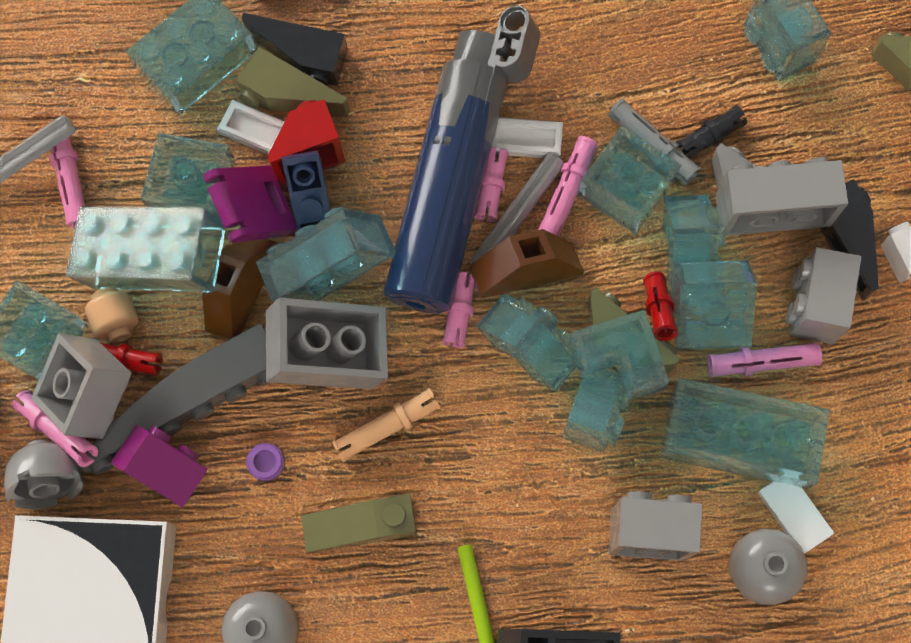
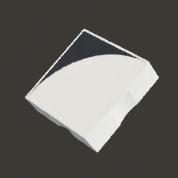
(88, 581)

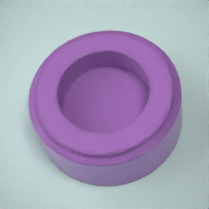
(265, 462)

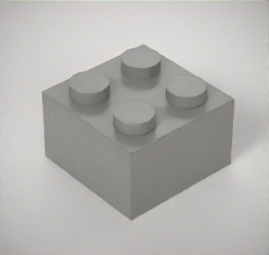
(823, 296)
(81, 386)

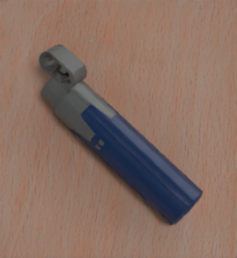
(456, 159)

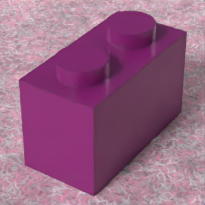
(160, 465)

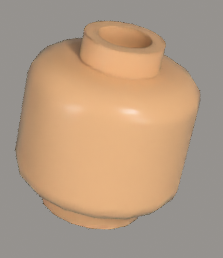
(111, 315)

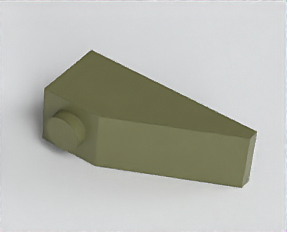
(283, 87)
(360, 523)

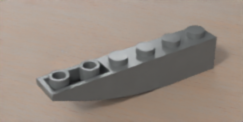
(190, 393)

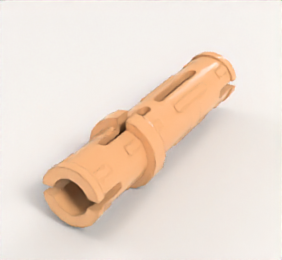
(386, 424)

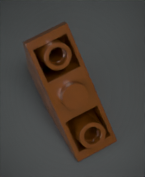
(525, 262)
(235, 288)

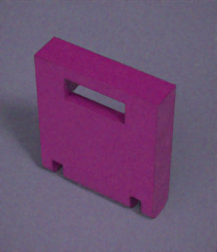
(250, 199)

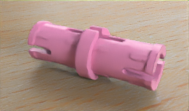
(492, 186)
(460, 312)

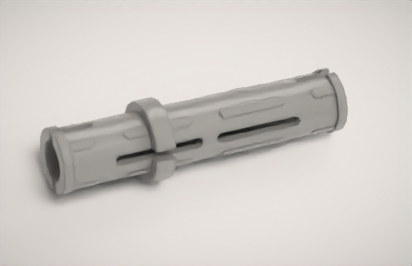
(626, 116)

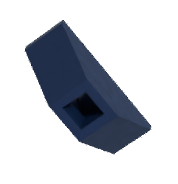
(307, 187)

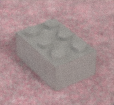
(781, 196)
(326, 344)
(655, 527)

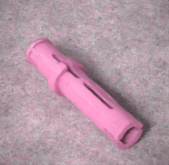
(64, 161)
(569, 183)
(750, 361)
(39, 421)

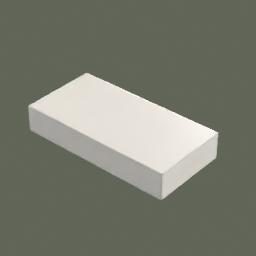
(250, 127)
(528, 137)
(796, 514)

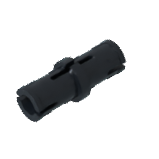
(712, 132)

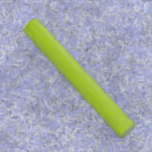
(475, 594)

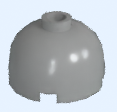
(41, 475)
(768, 566)
(260, 619)

